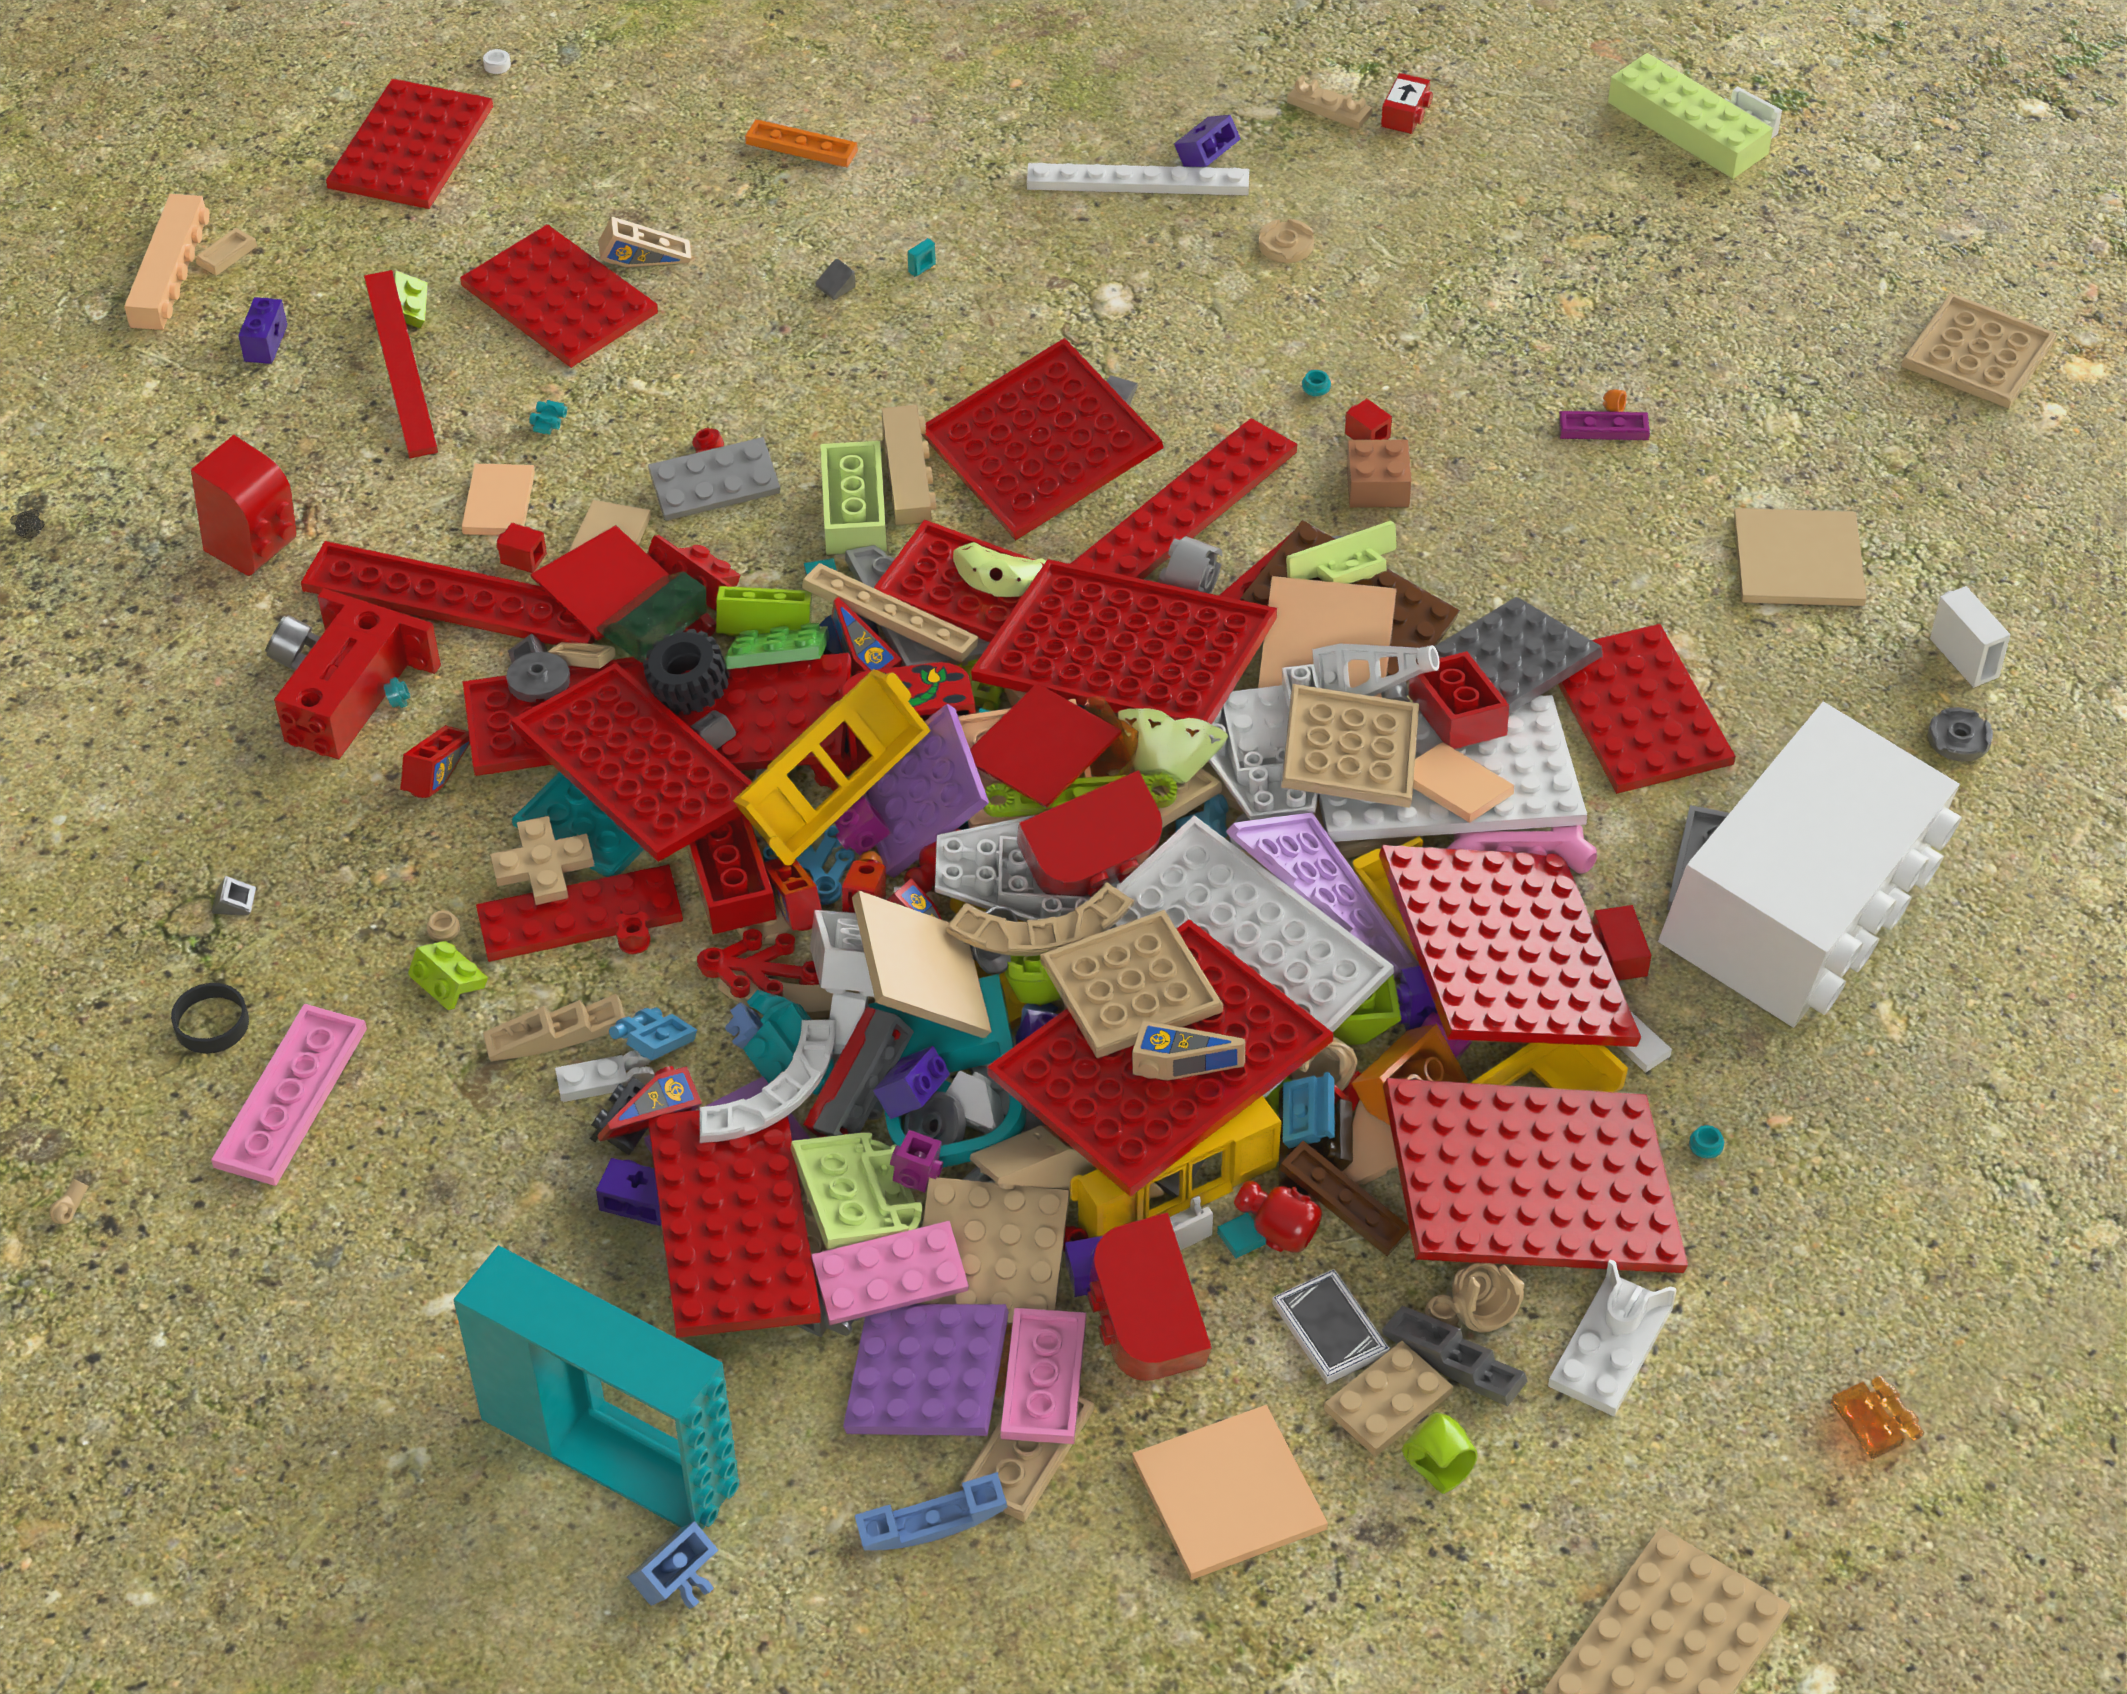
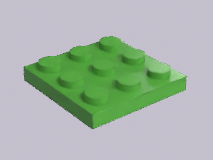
(777, 646)

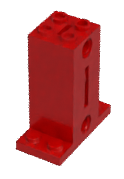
(347, 671)

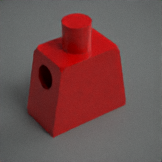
(865, 877)

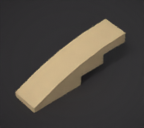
(546, 1031)

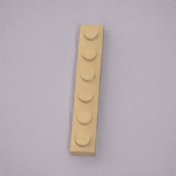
(891, 612)

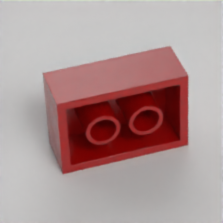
(1460, 702)

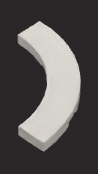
(779, 1096)

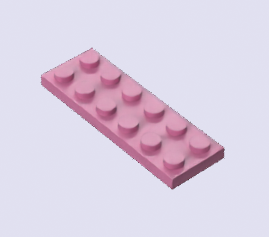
(289, 1094)

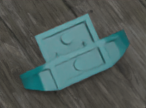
(778, 1038)

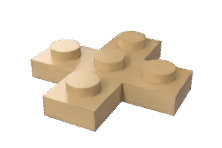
(542, 860)

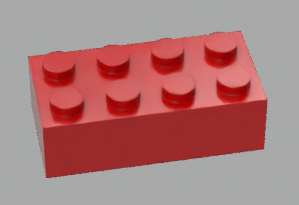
(732, 877)

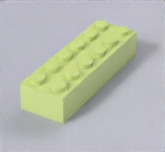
(1690, 115)

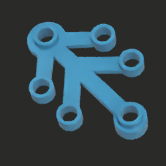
(827, 884)

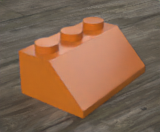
(1416, 1055)

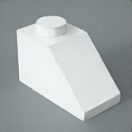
(847, 1011)
(979, 1101)

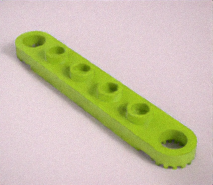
(1022, 806)

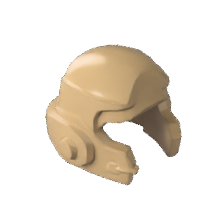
(1486, 1296)

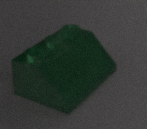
(660, 609)

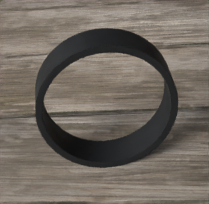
(217, 1043)

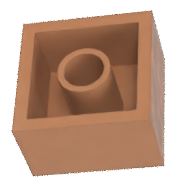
(1378, 473)

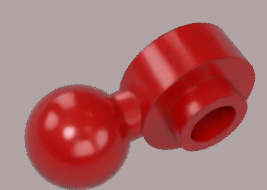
(707, 439)

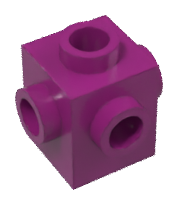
(861, 827)
(916, 1161)

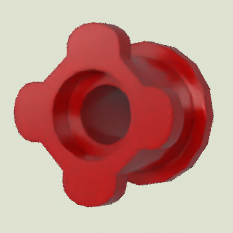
(823, 778)
(632, 933)

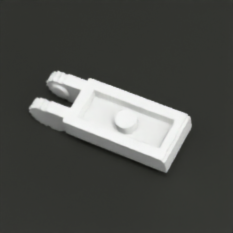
(601, 1075)

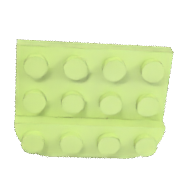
(853, 1189)

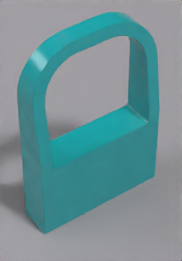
(962, 1052)

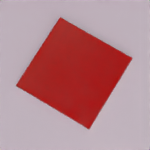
(599, 577)
(1042, 745)

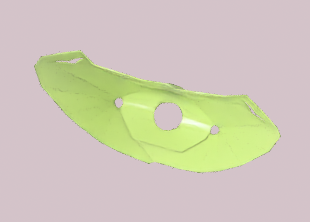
(985, 561)
(1169, 746)

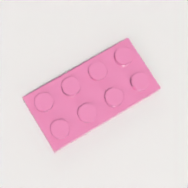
(889, 1272)
(1043, 1376)

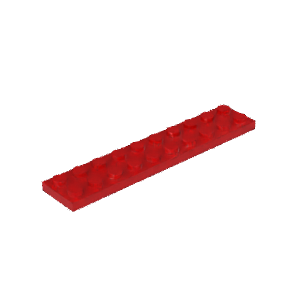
(1190, 501)
(443, 593)

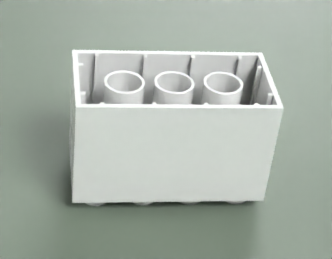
(1812, 866)

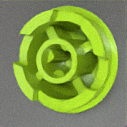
(1030, 980)

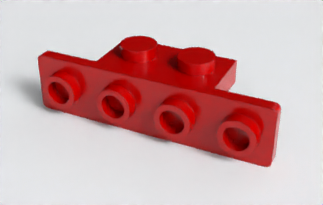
(695, 562)

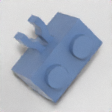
(674, 1565)

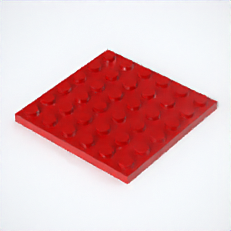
(1041, 438)

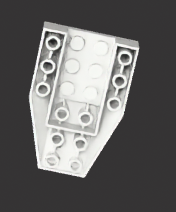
(1255, 748)
(989, 871)

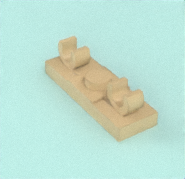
(1329, 103)

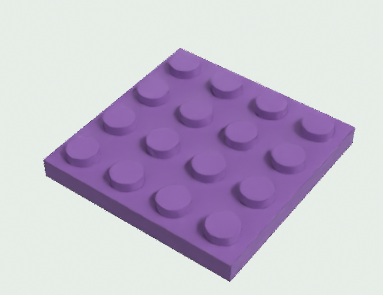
(927, 792)
(927, 1370)

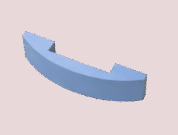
(934, 1518)

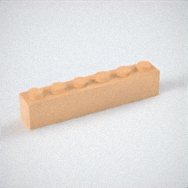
(166, 262)

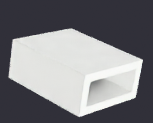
(1970, 636)

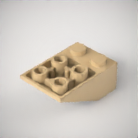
(1032, 1160)

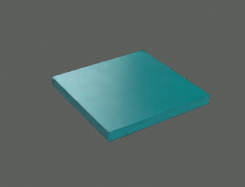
(575, 814)

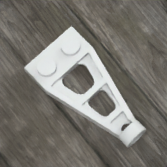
(1333, 660)

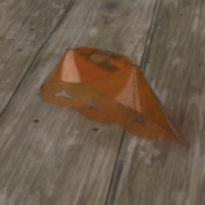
(1122, 751)

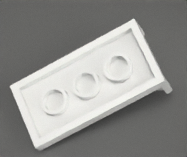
(1612, 1342)

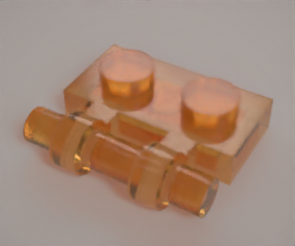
(1870, 1422)

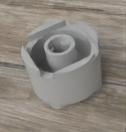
(1192, 565)

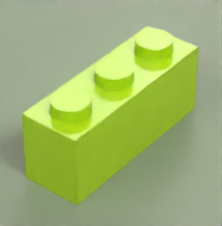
(761, 609)

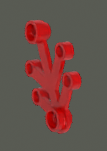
(720, 962)

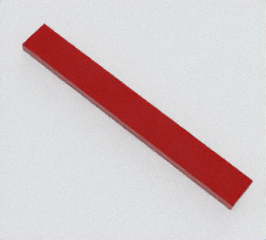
(401, 364)

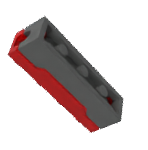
(862, 1065)

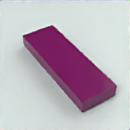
(1604, 425)

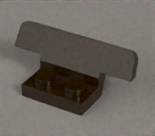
(1336, 1150)

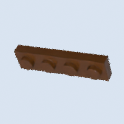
(1345, 1198)

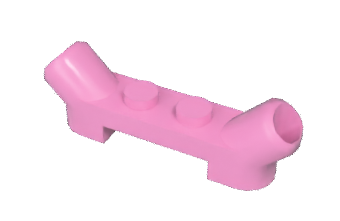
(1561, 840)

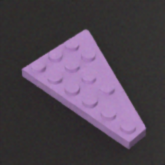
(1311, 864)

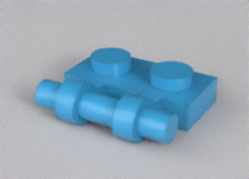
(652, 1033)

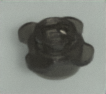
(27, 523)

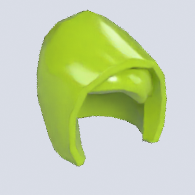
(1441, 1452)

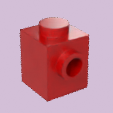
(1368, 422)
(521, 547)

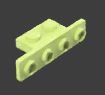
(1347, 557)

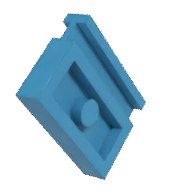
(1308, 1110)

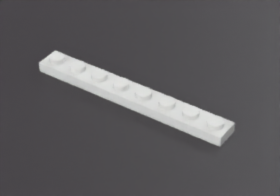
(1138, 179)

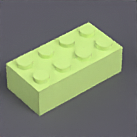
(853, 496)

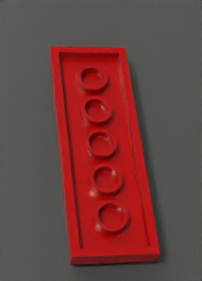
(521, 927)

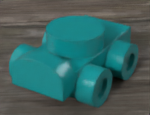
(548, 417)

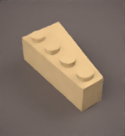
(906, 464)

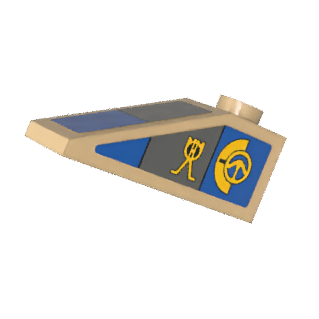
(637, 245)
(1181, 1052)

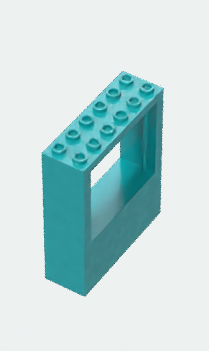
(538, 1374)

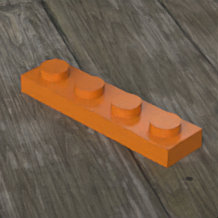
(801, 143)

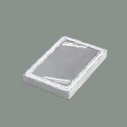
(1330, 1326)

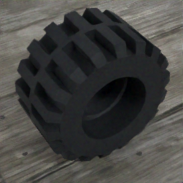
(683, 653)

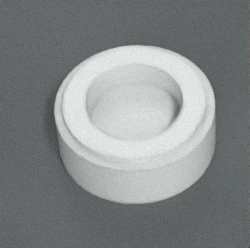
(496, 61)

